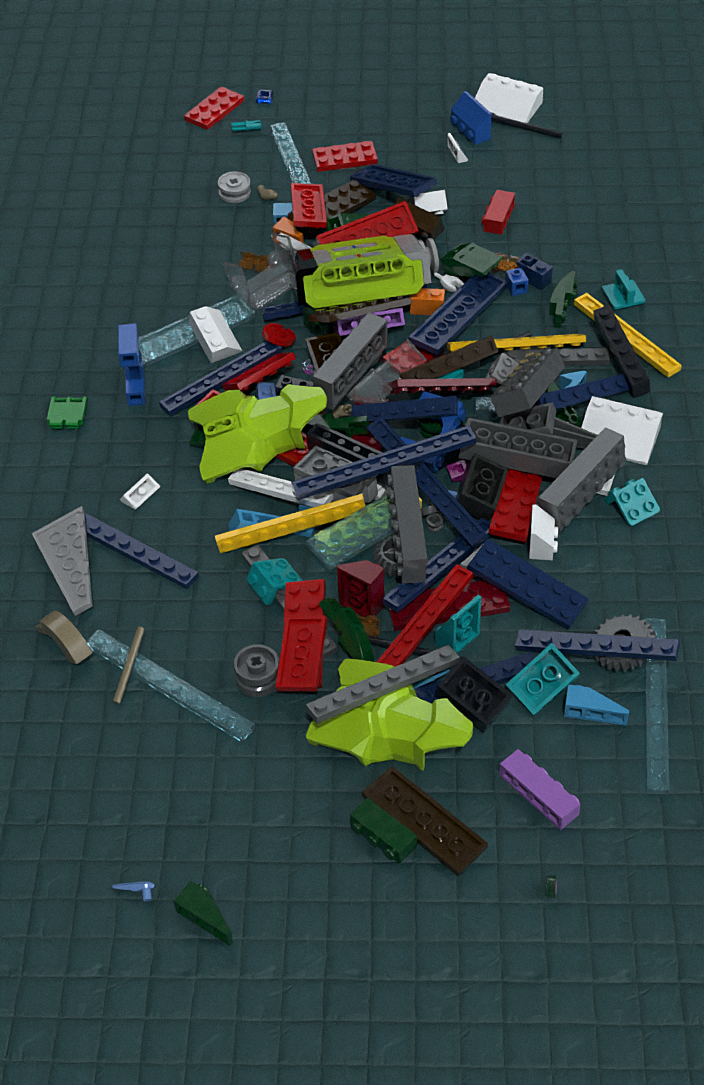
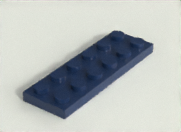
(394, 180)
(527, 584)

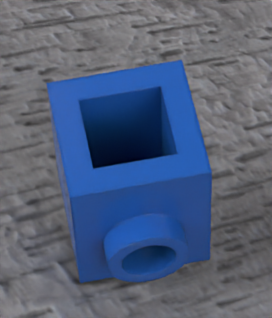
(517, 281)

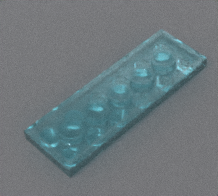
(353, 534)

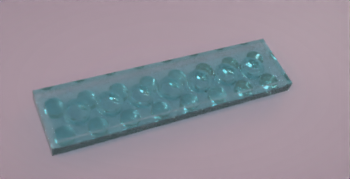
(180, 335)

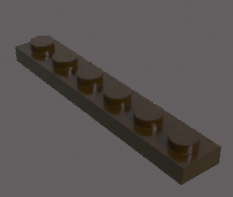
(452, 360)

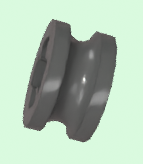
(434, 517)

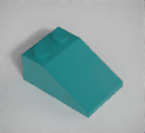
(461, 627)
(543, 679)

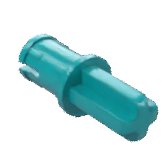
(247, 125)

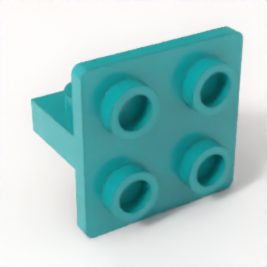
(623, 292)

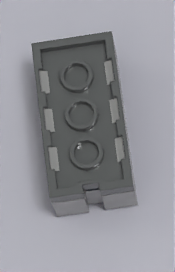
(321, 460)

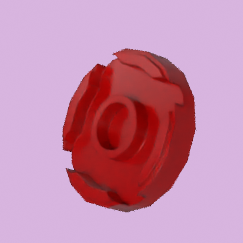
(278, 335)

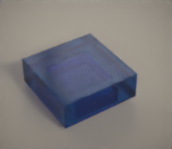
(264, 96)

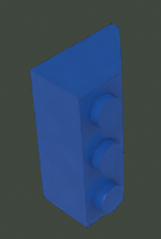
(471, 118)

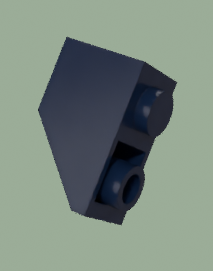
(537, 271)

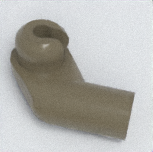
(266, 194)
(342, 411)

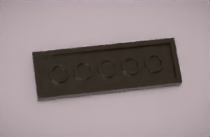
(343, 200)
(351, 310)
(435, 826)

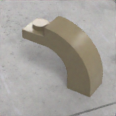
(65, 635)

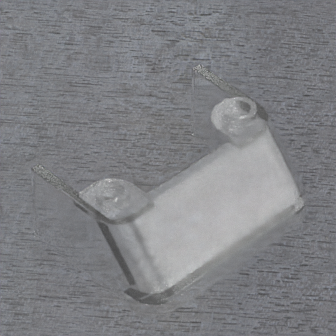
(268, 283)
(375, 386)

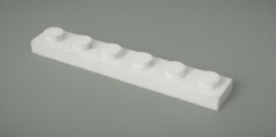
(275, 487)

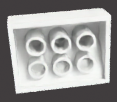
(509, 97)
(635, 423)

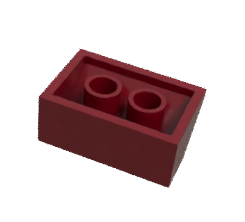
(361, 587)

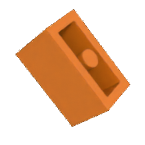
(426, 301)

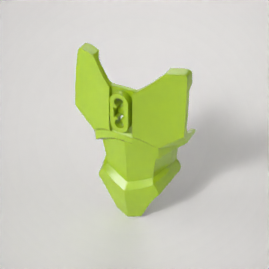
(256, 428)
(390, 726)

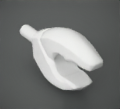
(449, 282)

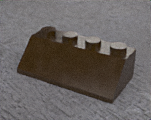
(321, 349)

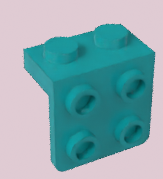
(634, 501)
(270, 576)

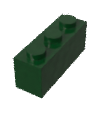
(383, 831)

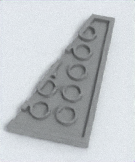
(66, 554)

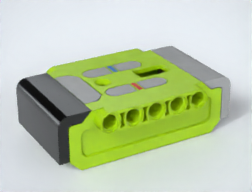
(359, 270)

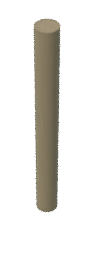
(128, 665)

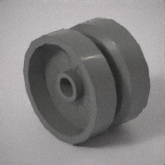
(256, 670)

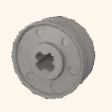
(234, 187)
(431, 250)

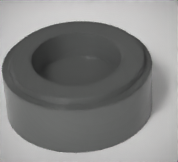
(429, 510)

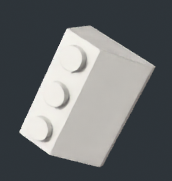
(213, 334)

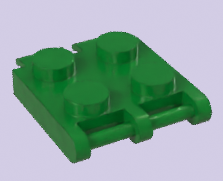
(67, 412)

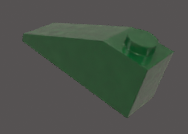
(198, 907)

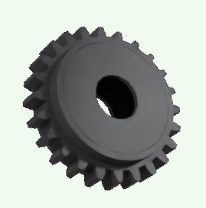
(624, 627)

